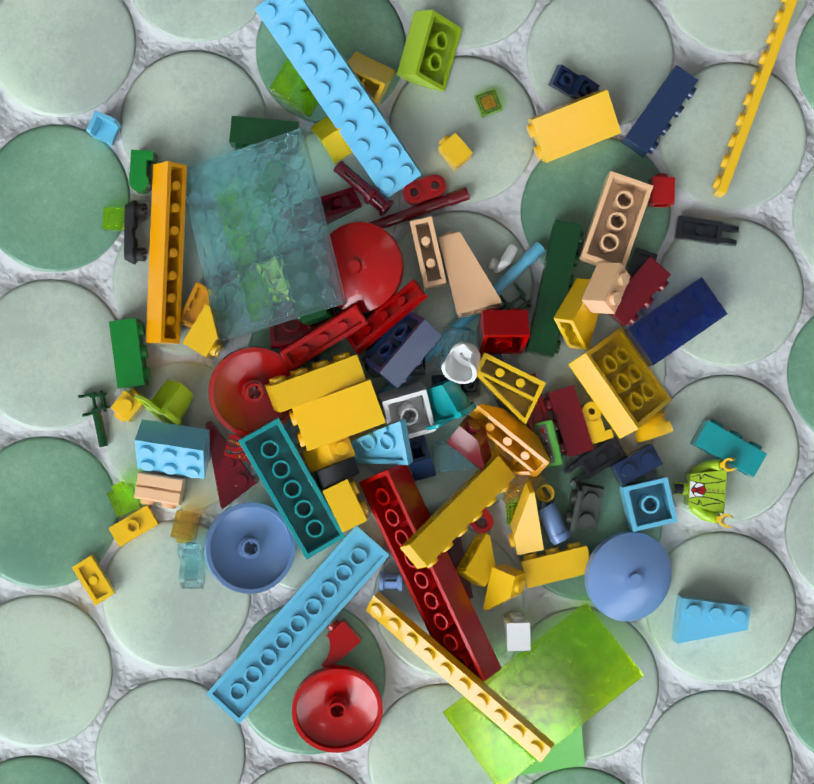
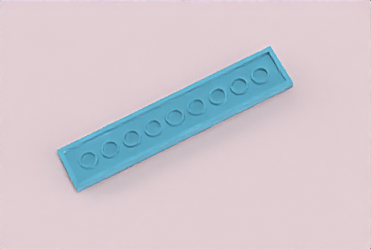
(340, 93)
(297, 624)

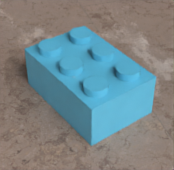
(172, 449)

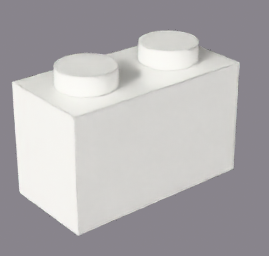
(516, 632)

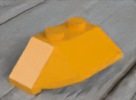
(512, 441)

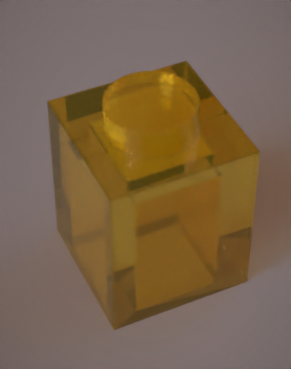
(185, 526)

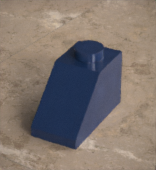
(422, 463)

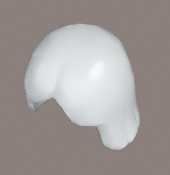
(462, 363)

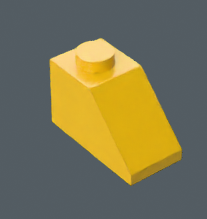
(328, 454)
(477, 561)
(503, 585)

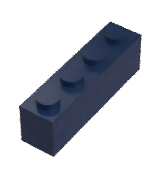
(660, 111)

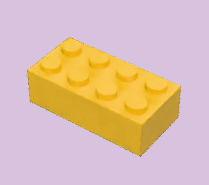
(313, 383)

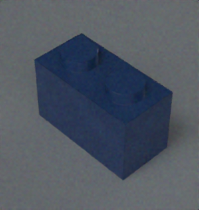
(635, 464)

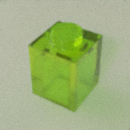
(123, 499)

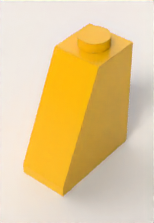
(575, 318)

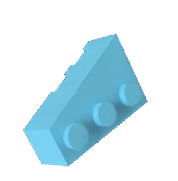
(706, 618)

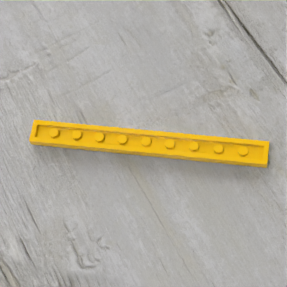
(753, 98)
(460, 677)

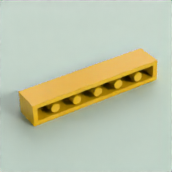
(457, 513)

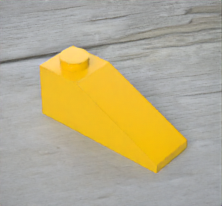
(525, 524)

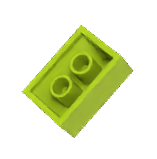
(429, 50)

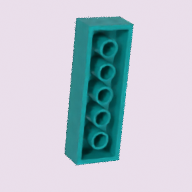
(291, 488)

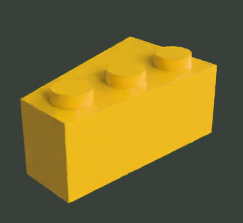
(510, 385)

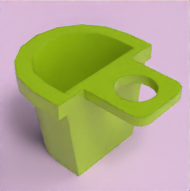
(169, 402)

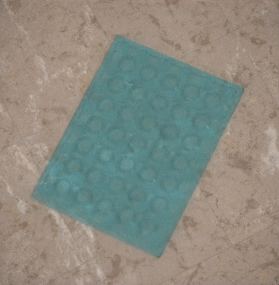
(262, 235)

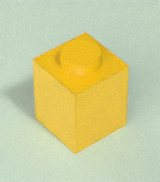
(454, 151)

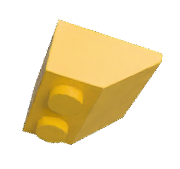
(205, 335)

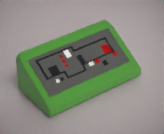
(548, 437)

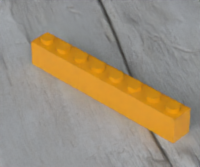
(166, 253)

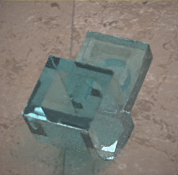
(192, 565)

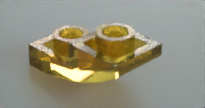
(514, 492)

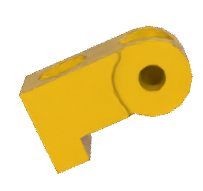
(594, 423)

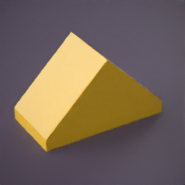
(331, 140)

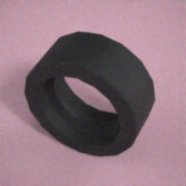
(337, 472)

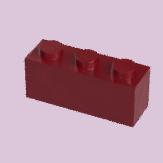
(639, 291)
(569, 421)

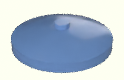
(249, 548)
(628, 575)

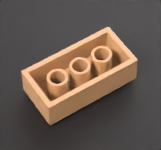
(615, 220)

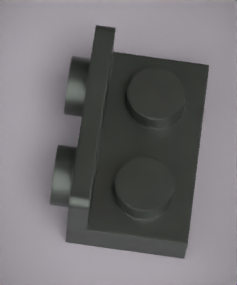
(585, 506)

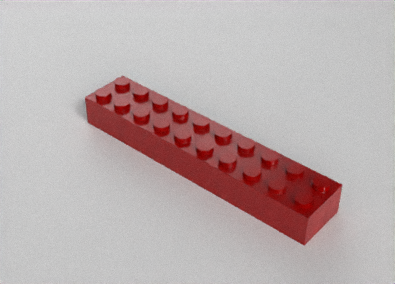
(435, 589)

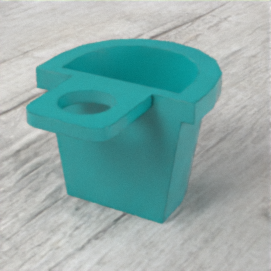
(447, 403)

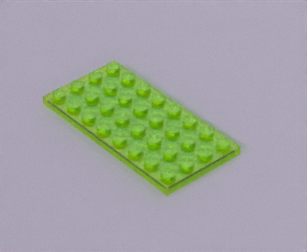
(554, 686)

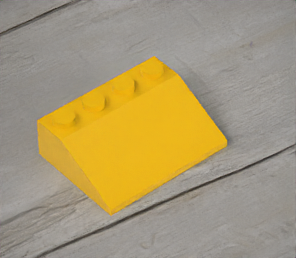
(620, 383)

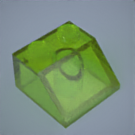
(292, 90)

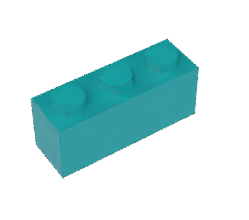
(724, 444)

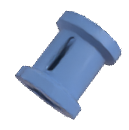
(390, 577)

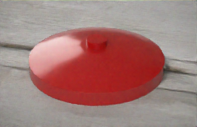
(367, 264)
(239, 389)
(337, 708)

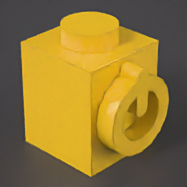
(127, 407)

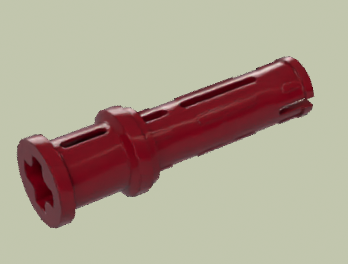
(370, 196)

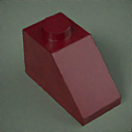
(471, 441)

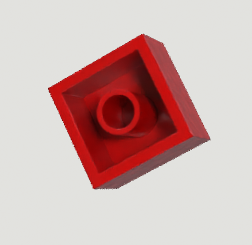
(503, 331)

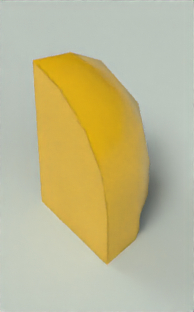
(653, 428)

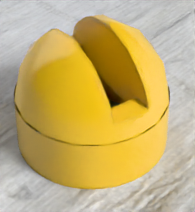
(542, 495)

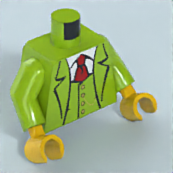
(705, 490)

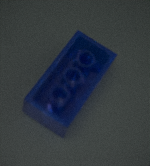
(675, 322)

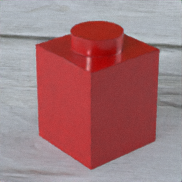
(663, 191)

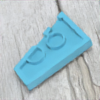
(384, 446)

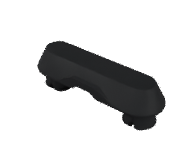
(132, 212)

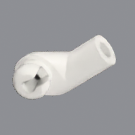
(505, 260)

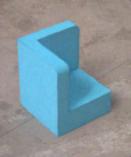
(103, 127)

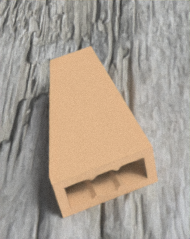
(467, 280)

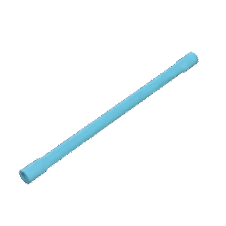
(527, 259)

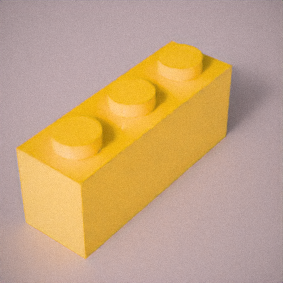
(555, 564)

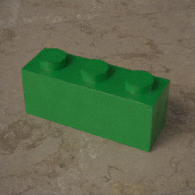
(129, 353)

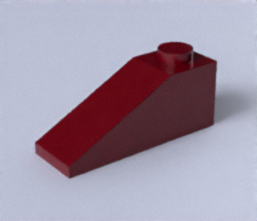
(340, 204)

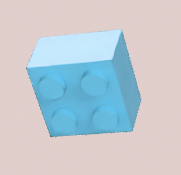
(648, 503)

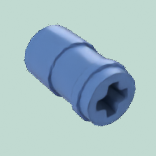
(552, 522)

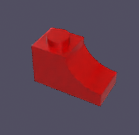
(342, 641)

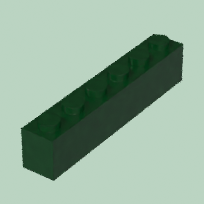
(554, 287)

